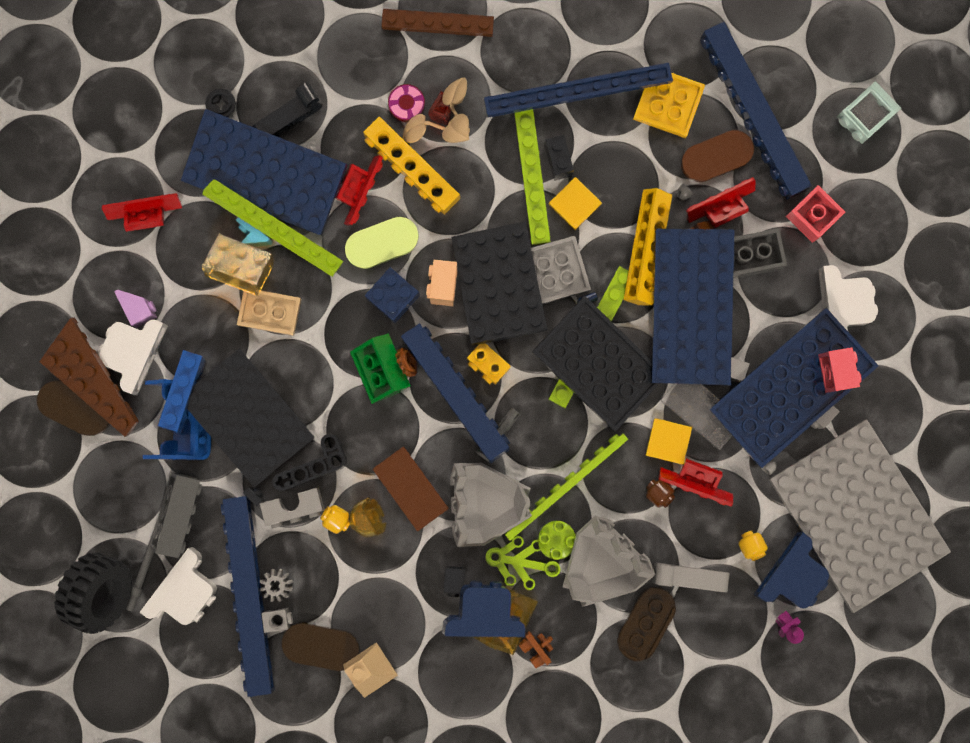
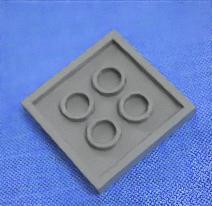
(560, 270)

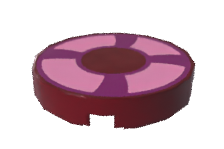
(406, 102)

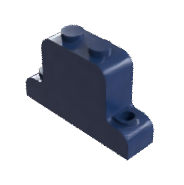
(795, 575)
(484, 613)

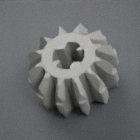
(269, 584)

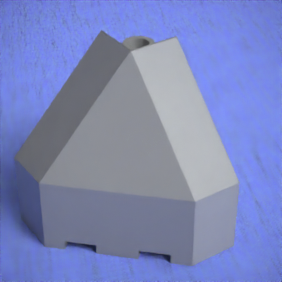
(485, 504)
(604, 564)

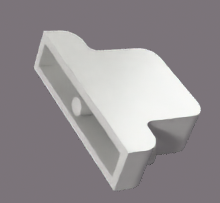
(847, 299)
(131, 351)
(182, 592)

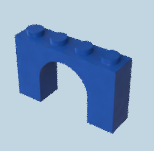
(174, 411)

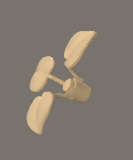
(457, 128)

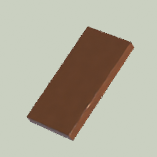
(410, 488)

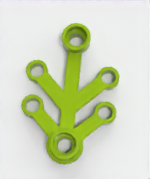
(519, 562)

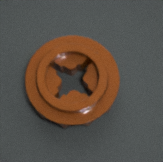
(406, 362)

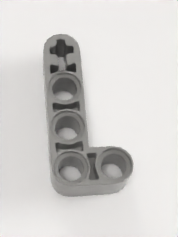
(690, 577)

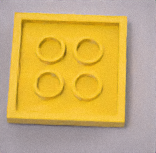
(670, 105)

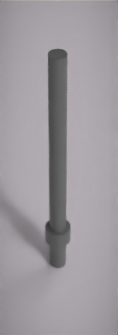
(137, 588)

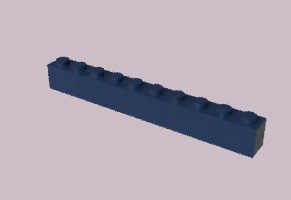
(755, 111)
(248, 597)

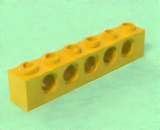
(380, 129)
(641, 275)

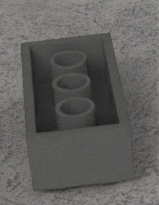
(758, 253)
(175, 515)

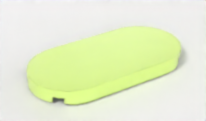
(381, 242)

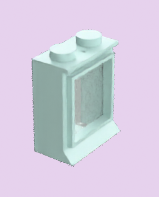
(868, 112)

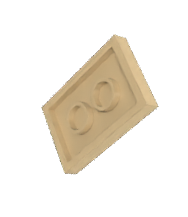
(269, 312)

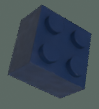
(392, 295)

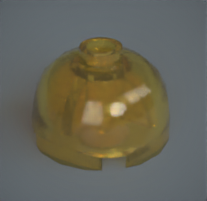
(366, 518)

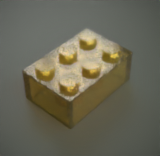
(238, 264)

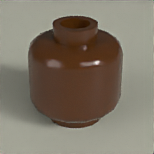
(660, 493)

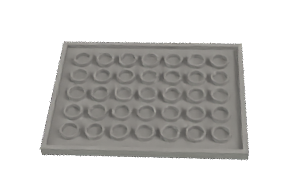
(859, 515)

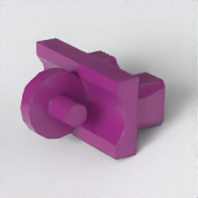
(790, 628)

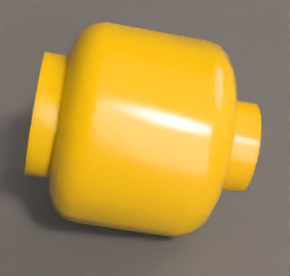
(335, 519)
(752, 545)

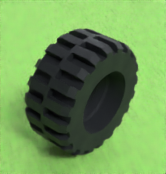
(93, 593)

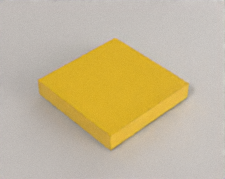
(575, 203)
(668, 441)

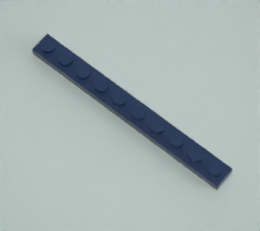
(578, 90)

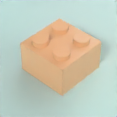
(443, 282)

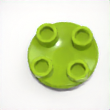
(556, 540)

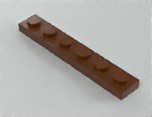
(437, 22)

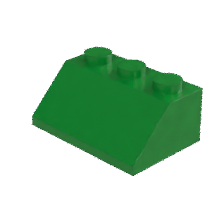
(379, 368)

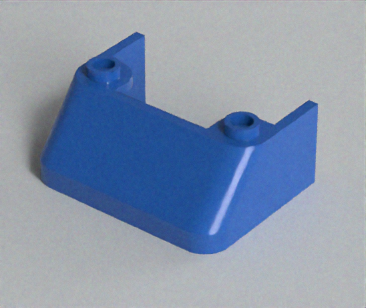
(191, 444)

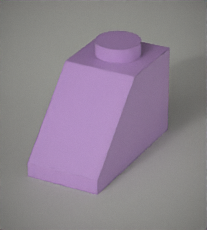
(136, 308)

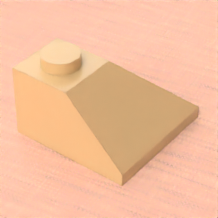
(369, 670)

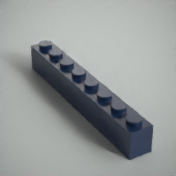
(455, 393)

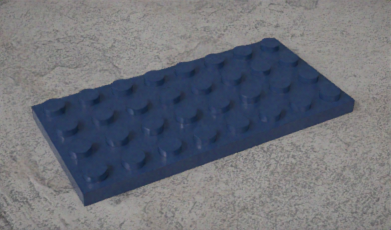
(265, 170)
(693, 306)
(787, 390)

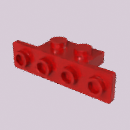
(356, 186)
(723, 206)
(142, 212)
(699, 480)

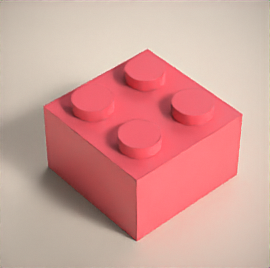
(815, 214)
(839, 370)

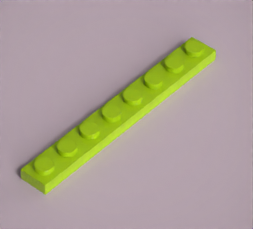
(532, 177)
(272, 227)
(608, 306)
(571, 480)

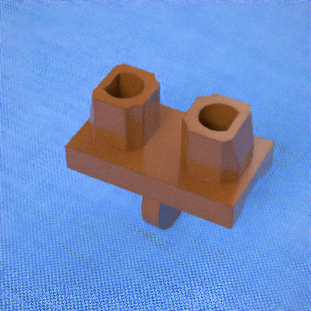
(540, 657)

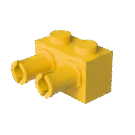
(488, 363)

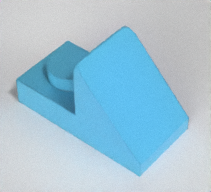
(255, 237)

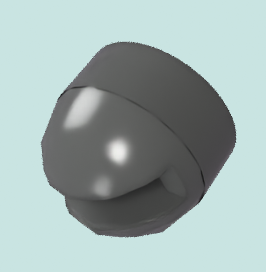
(684, 192)

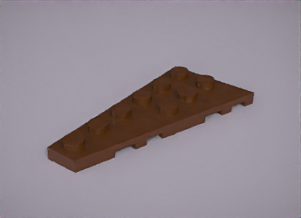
(85, 374)

